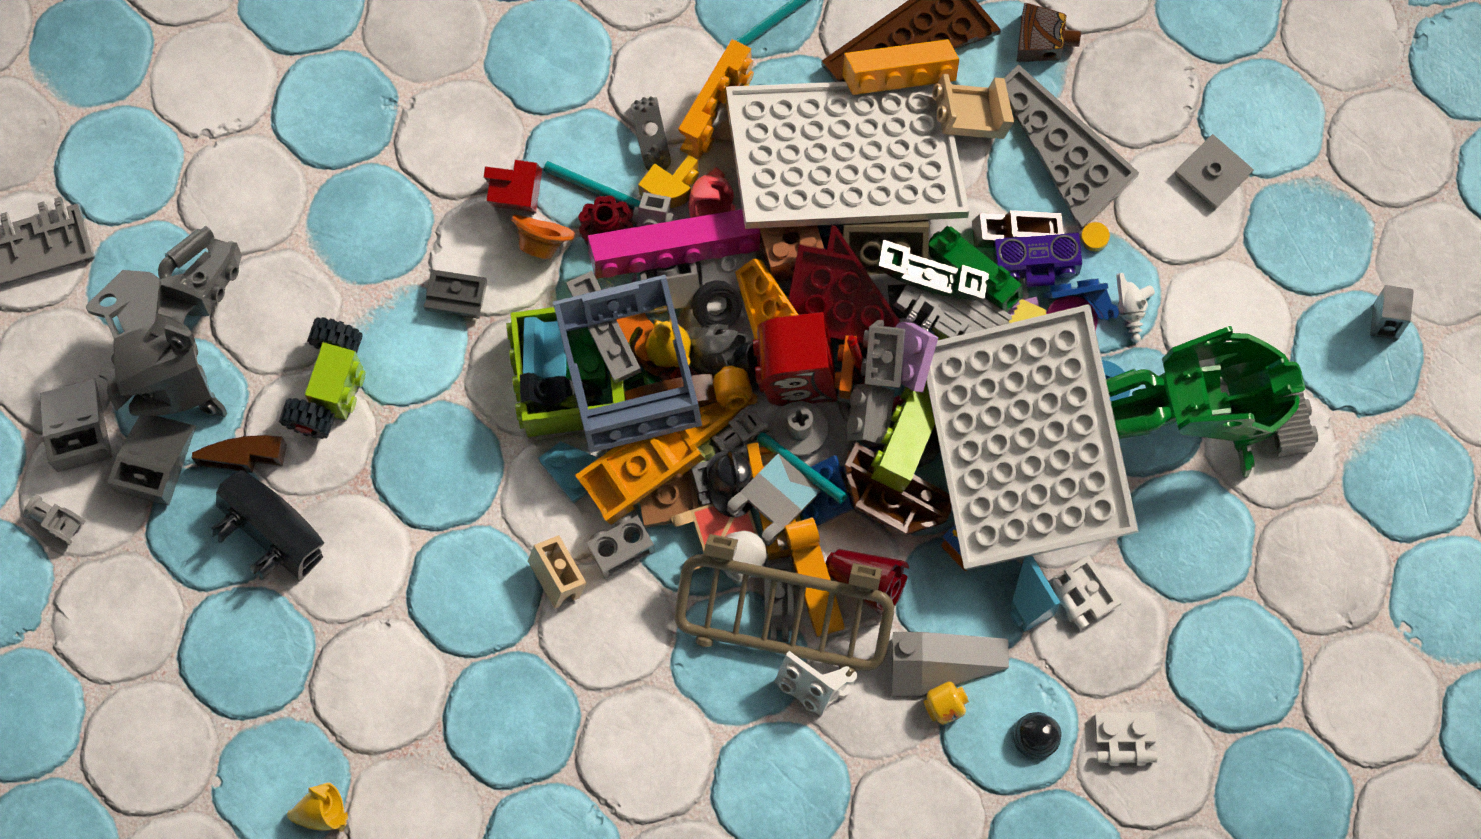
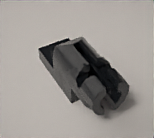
(553, 393)

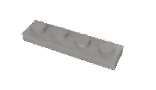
(608, 335)

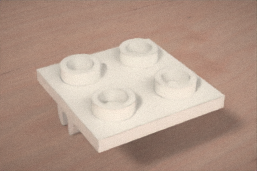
(810, 686)

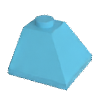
(1033, 597)

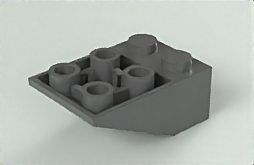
(74, 426)
(151, 459)

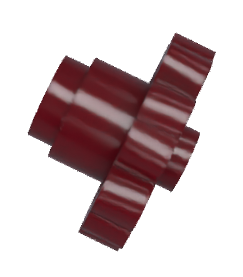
(604, 217)

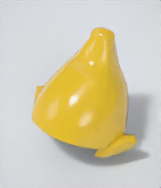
(660, 345)
(320, 809)

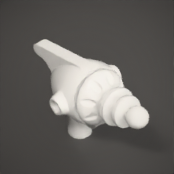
(1132, 304)

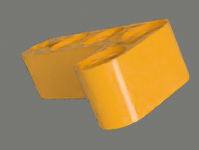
(808, 560)

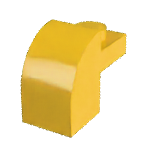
(676, 186)

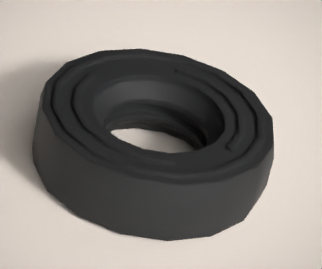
(709, 291)

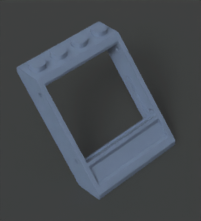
(637, 417)

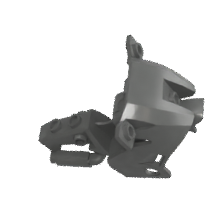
(156, 350)

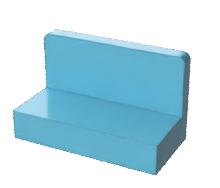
(543, 349)

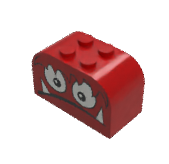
(795, 360)

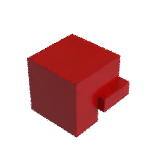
(514, 188)

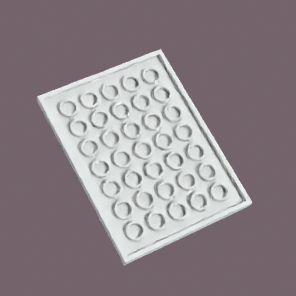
(842, 157)
(1029, 439)

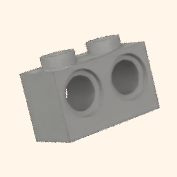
(625, 552)

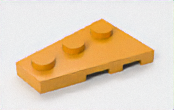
(761, 294)

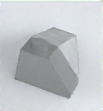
(932, 659)

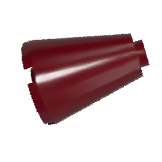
(892, 577)

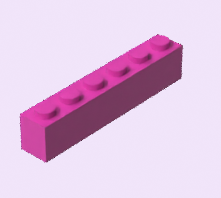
(671, 244)

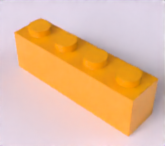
(899, 66)

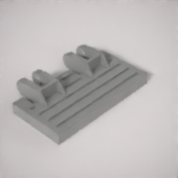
(43, 248)
(951, 314)

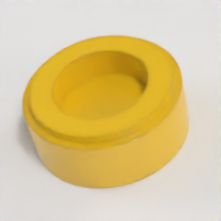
(1095, 236)

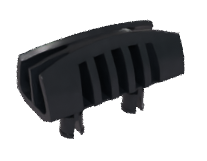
(270, 523)

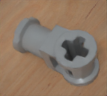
(742, 430)
(57, 520)

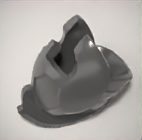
(713, 348)

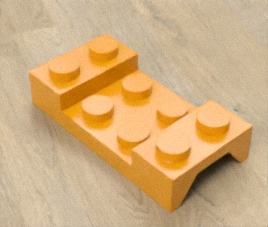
(731, 70)
(636, 470)

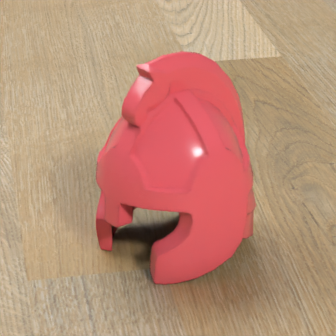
(711, 195)

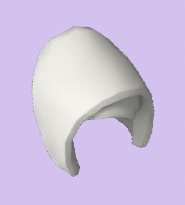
(749, 550)

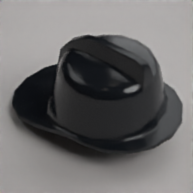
(727, 476)

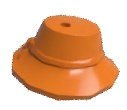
(540, 237)

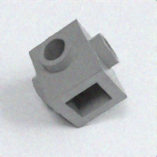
(652, 210)

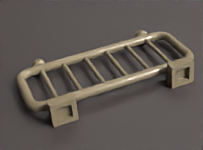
(862, 584)

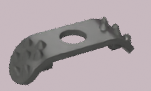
(653, 148)

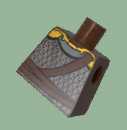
(1044, 34)

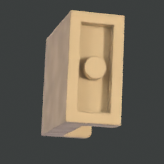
(973, 109)

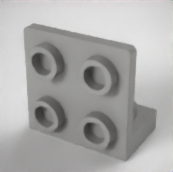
(884, 355)

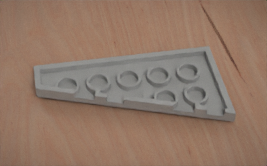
(1076, 158)

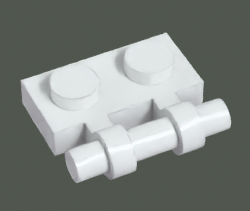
(1091, 588)
(1126, 728)

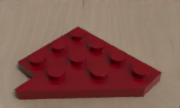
(839, 287)

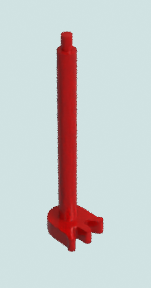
(857, 359)

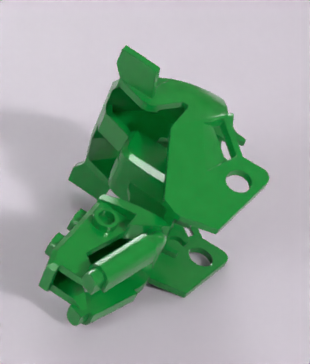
(1192, 394)

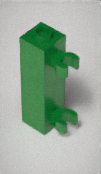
(954, 251)

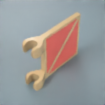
(711, 521)

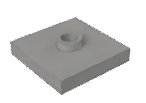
(1213, 171)

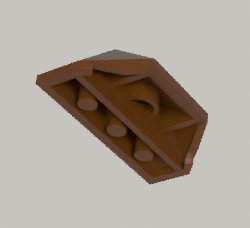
(907, 512)

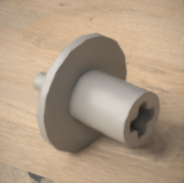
(800, 428)

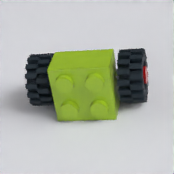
(332, 381)

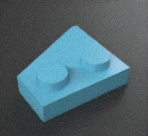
(563, 464)

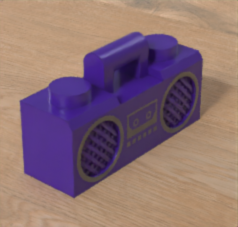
(1039, 254)

